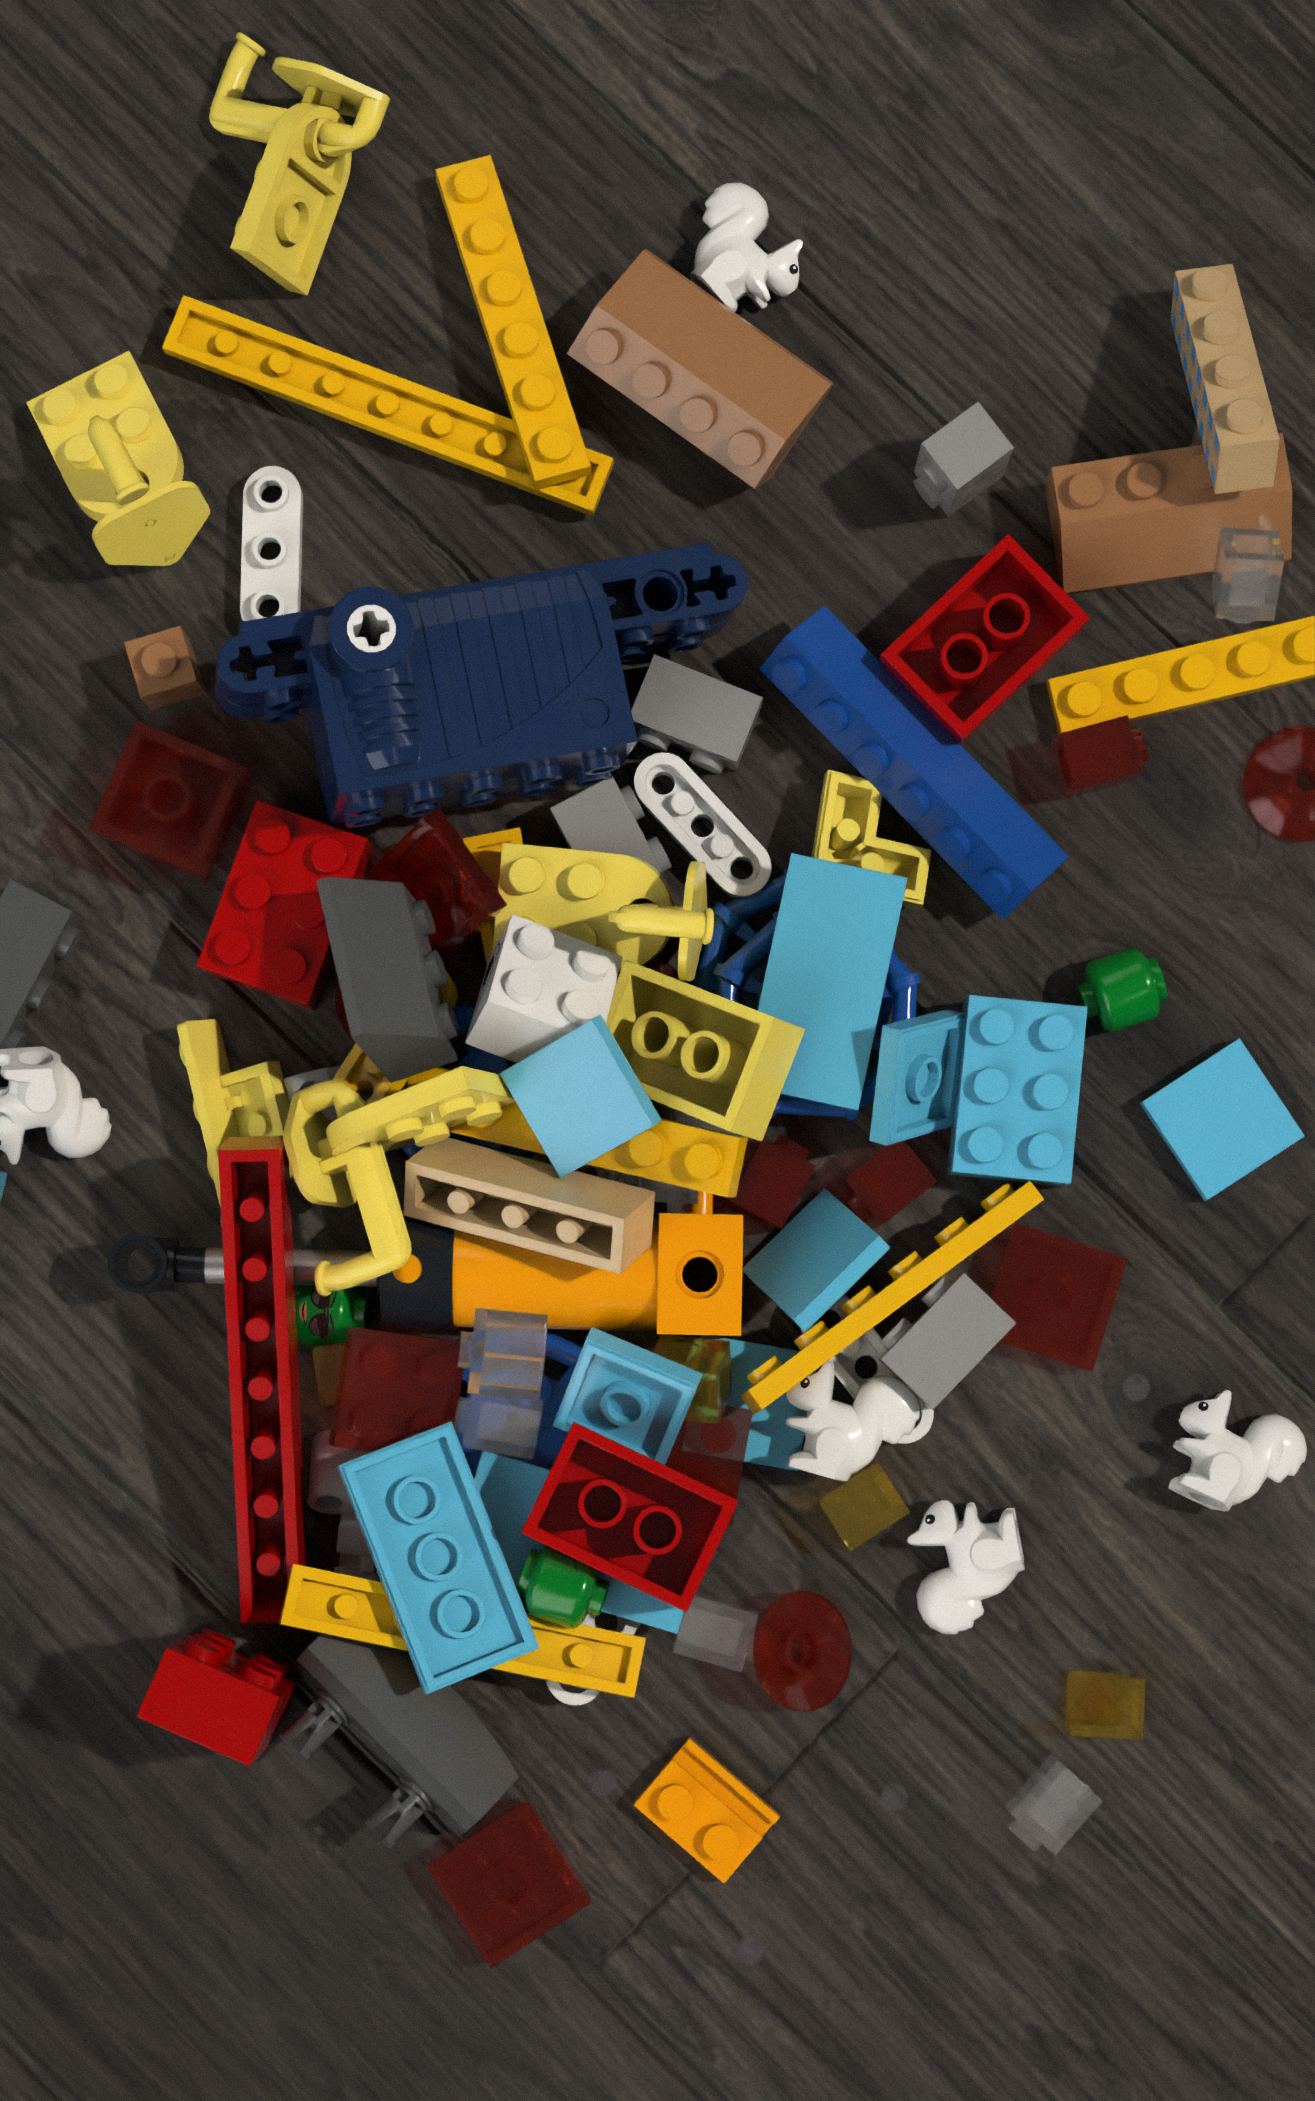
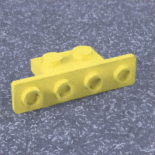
(229, 1102)

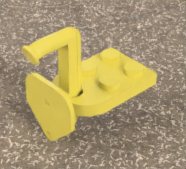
(304, 160)
(106, 447)
(594, 897)
(348, 1163)

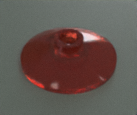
(1272, 787)
(819, 1651)

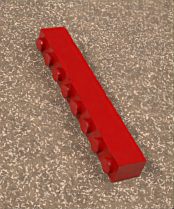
(262, 1370)

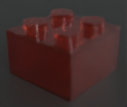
(171, 801)

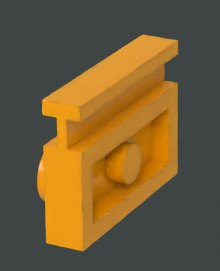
(706, 1810)

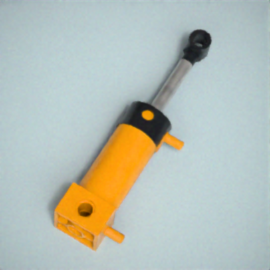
(461, 1271)

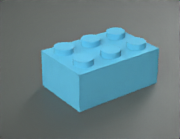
(1018, 1091)

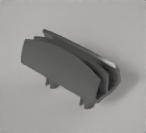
(430, 1739)

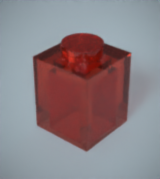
(1100, 756)
(774, 1181)
(886, 1183)

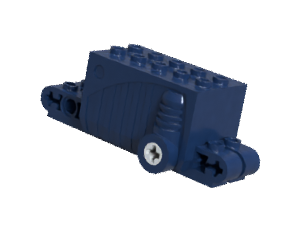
(474, 681)

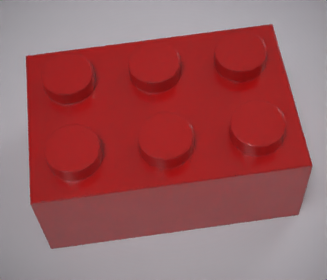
(984, 639)
(270, 915)
(629, 1516)
(219, 1695)

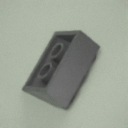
(389, 975)

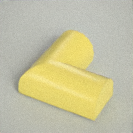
(848, 835)

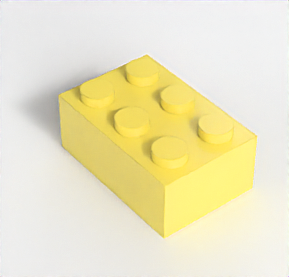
(702, 1050)

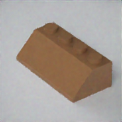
(700, 369)
(1153, 517)

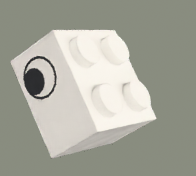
(539, 989)

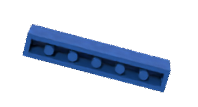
(913, 762)

